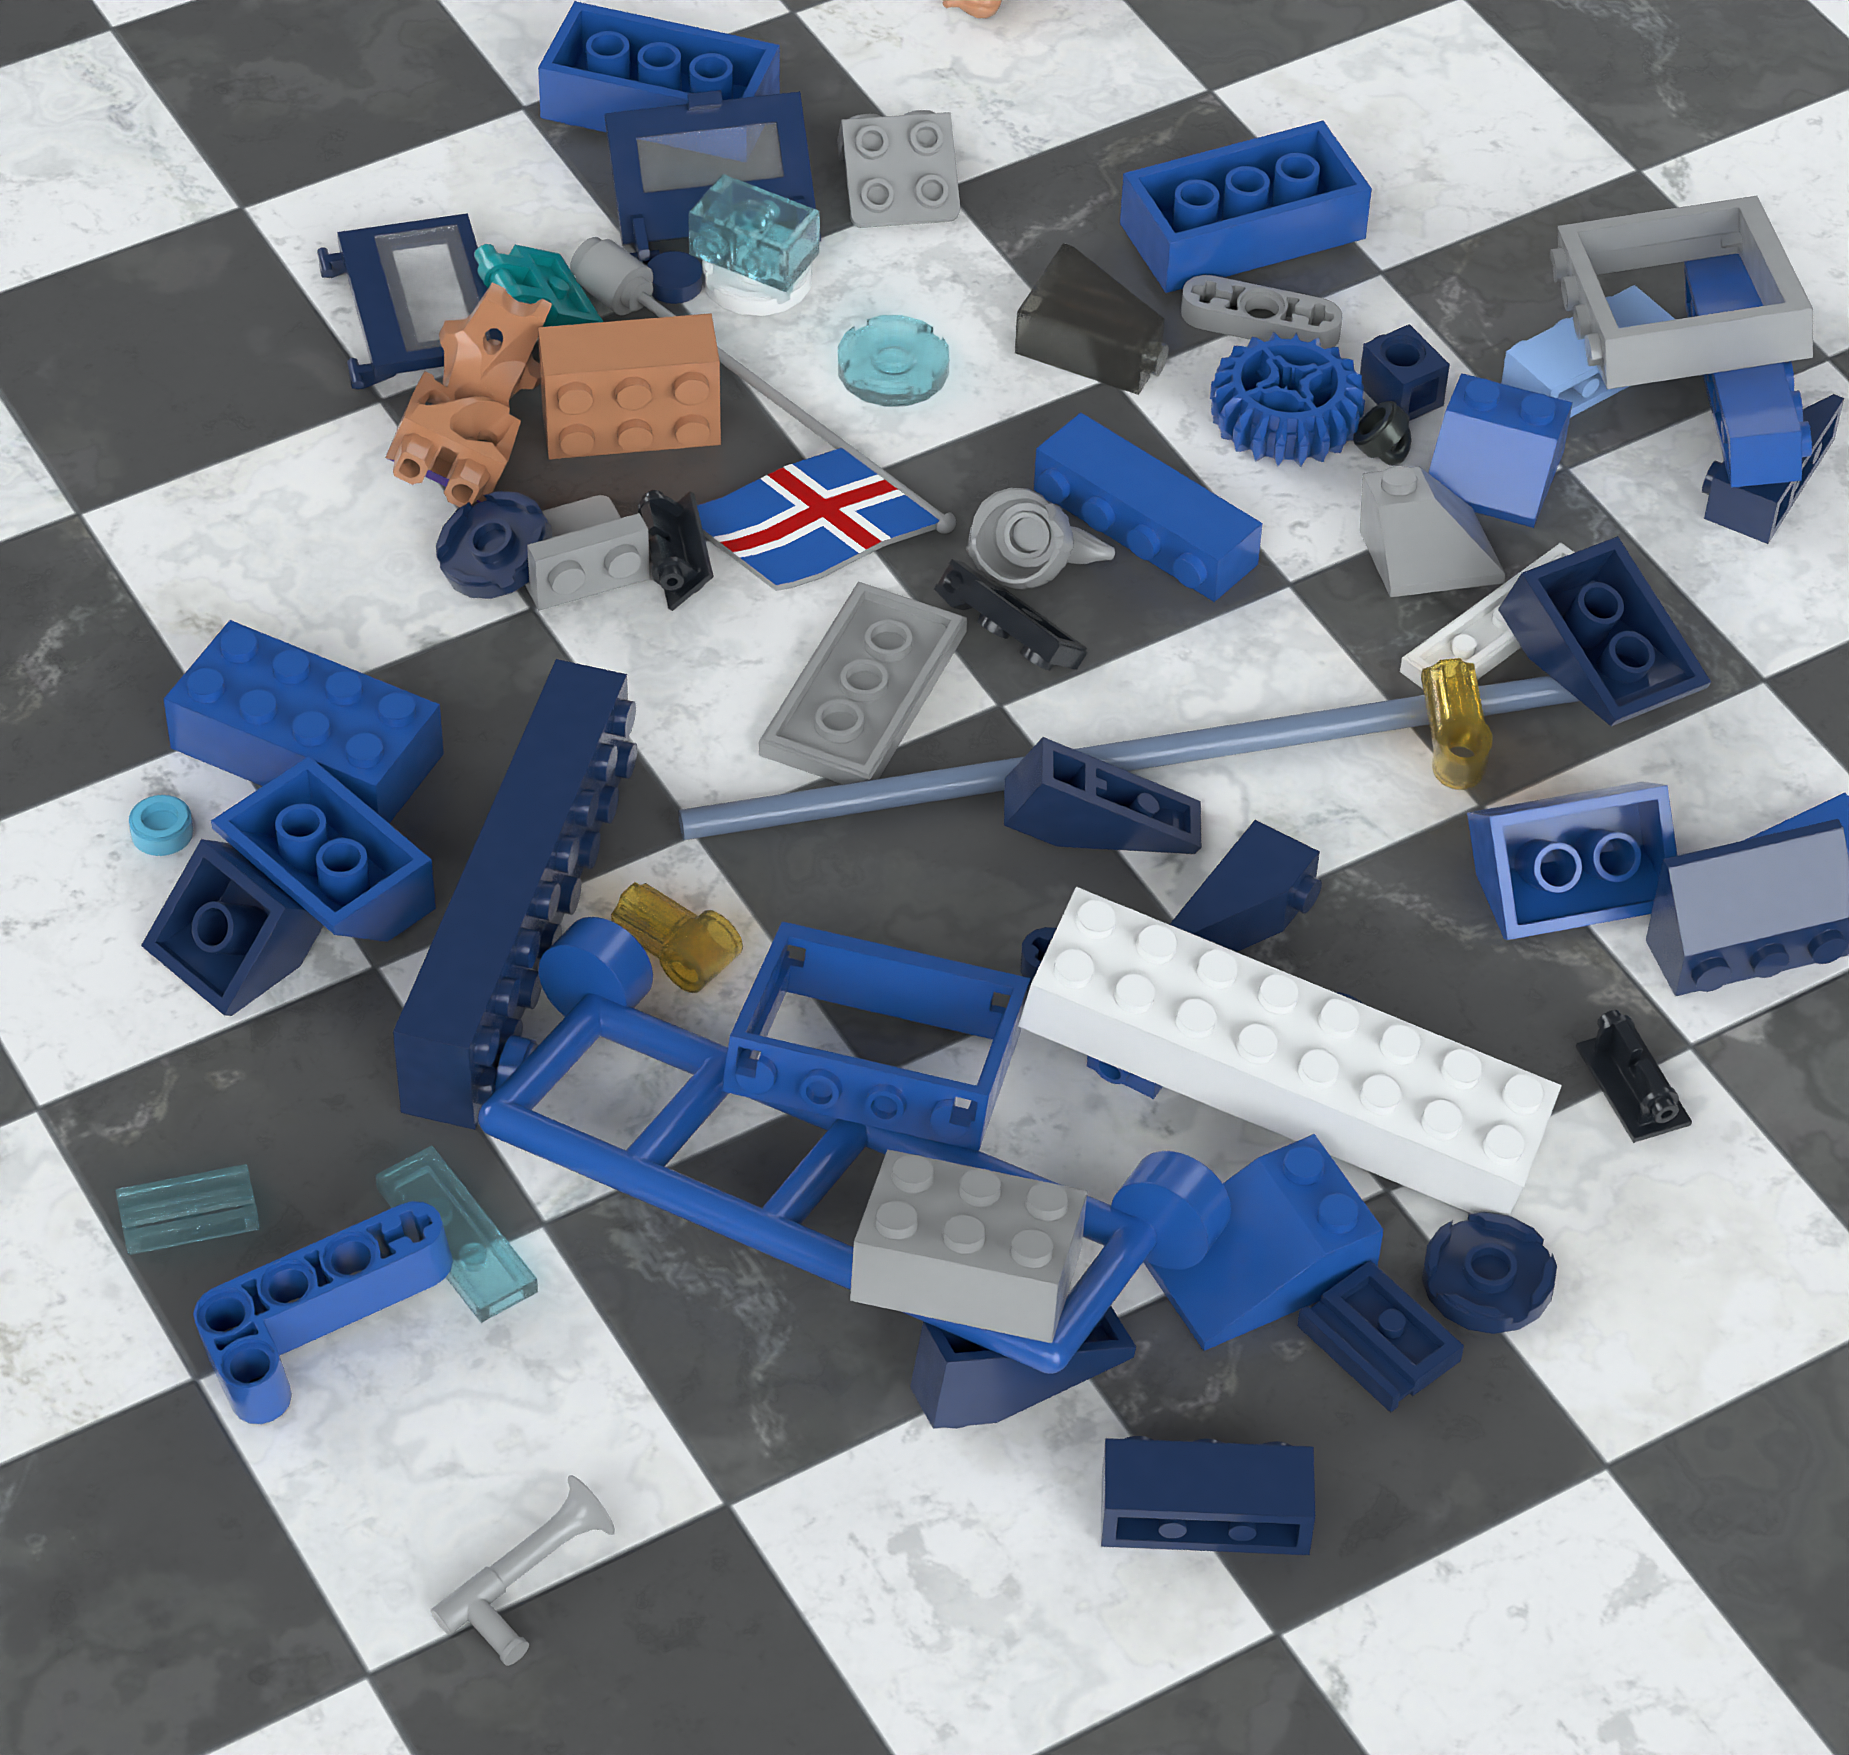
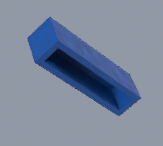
(1147, 507)

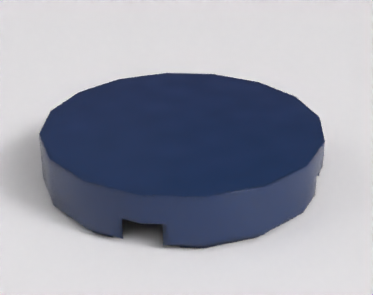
(486, 544)
(1489, 1273)

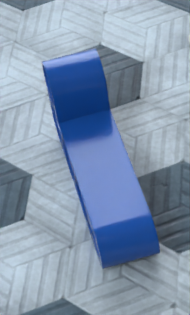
(397, 1258)

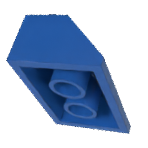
(331, 854)
(1573, 857)

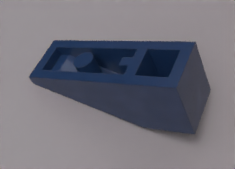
(1762, 508)
(1095, 805)
(1253, 890)
(975, 1386)

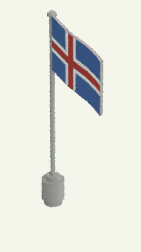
(804, 515)

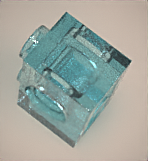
(754, 232)

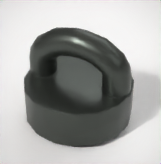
(1381, 430)

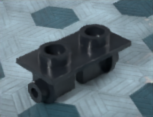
(676, 545)
(1632, 1079)

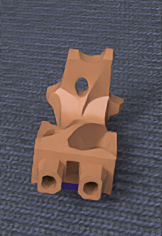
(472, 401)

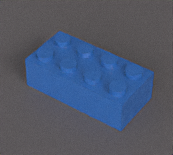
(635, 62)
(1245, 205)
(269, 705)

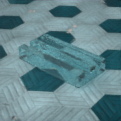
(186, 1201)

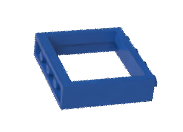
(886, 983)

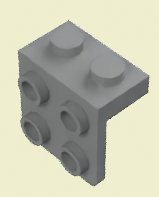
(900, 168)
(587, 552)

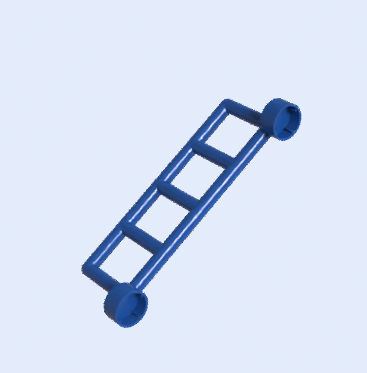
(596, 978)

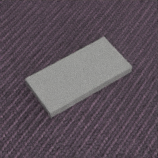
(863, 686)

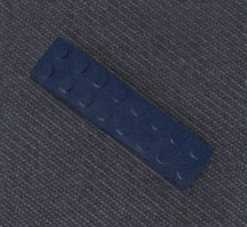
(514, 894)

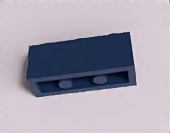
(1207, 1496)

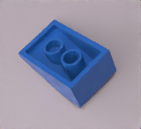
(1287, 1242)

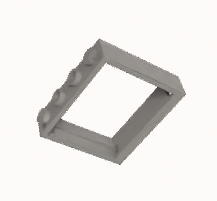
(1689, 345)

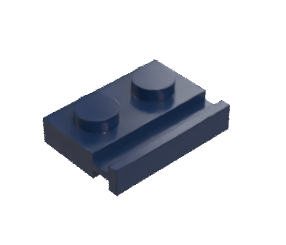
(1380, 1335)

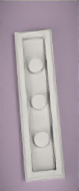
(1477, 634)

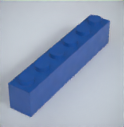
(1754, 406)

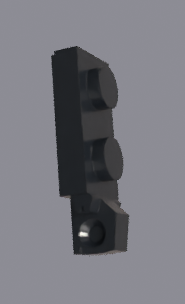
(1007, 616)

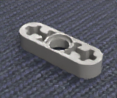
(1226, 292)

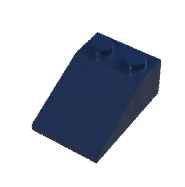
(1602, 633)

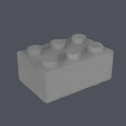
(968, 1246)

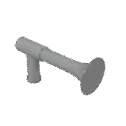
(472, 1600)

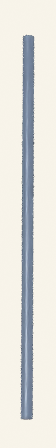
(1127, 755)

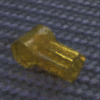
(1456, 721)
(687, 944)

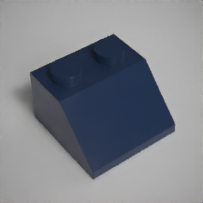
(229, 929)

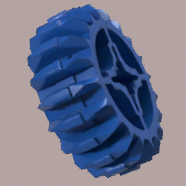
(1287, 399)

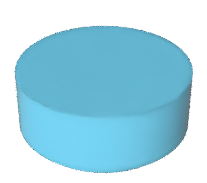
(161, 825)

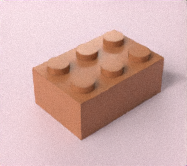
(630, 386)

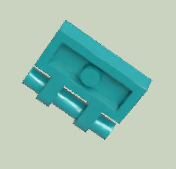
(537, 275)

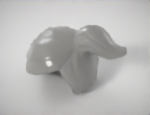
(1028, 541)

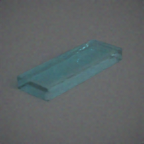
(484, 1264)

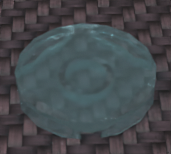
(893, 361)

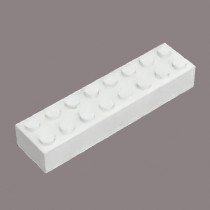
(1289, 1055)

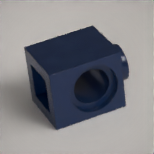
(1404, 371)

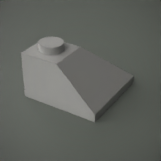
(1423, 534)

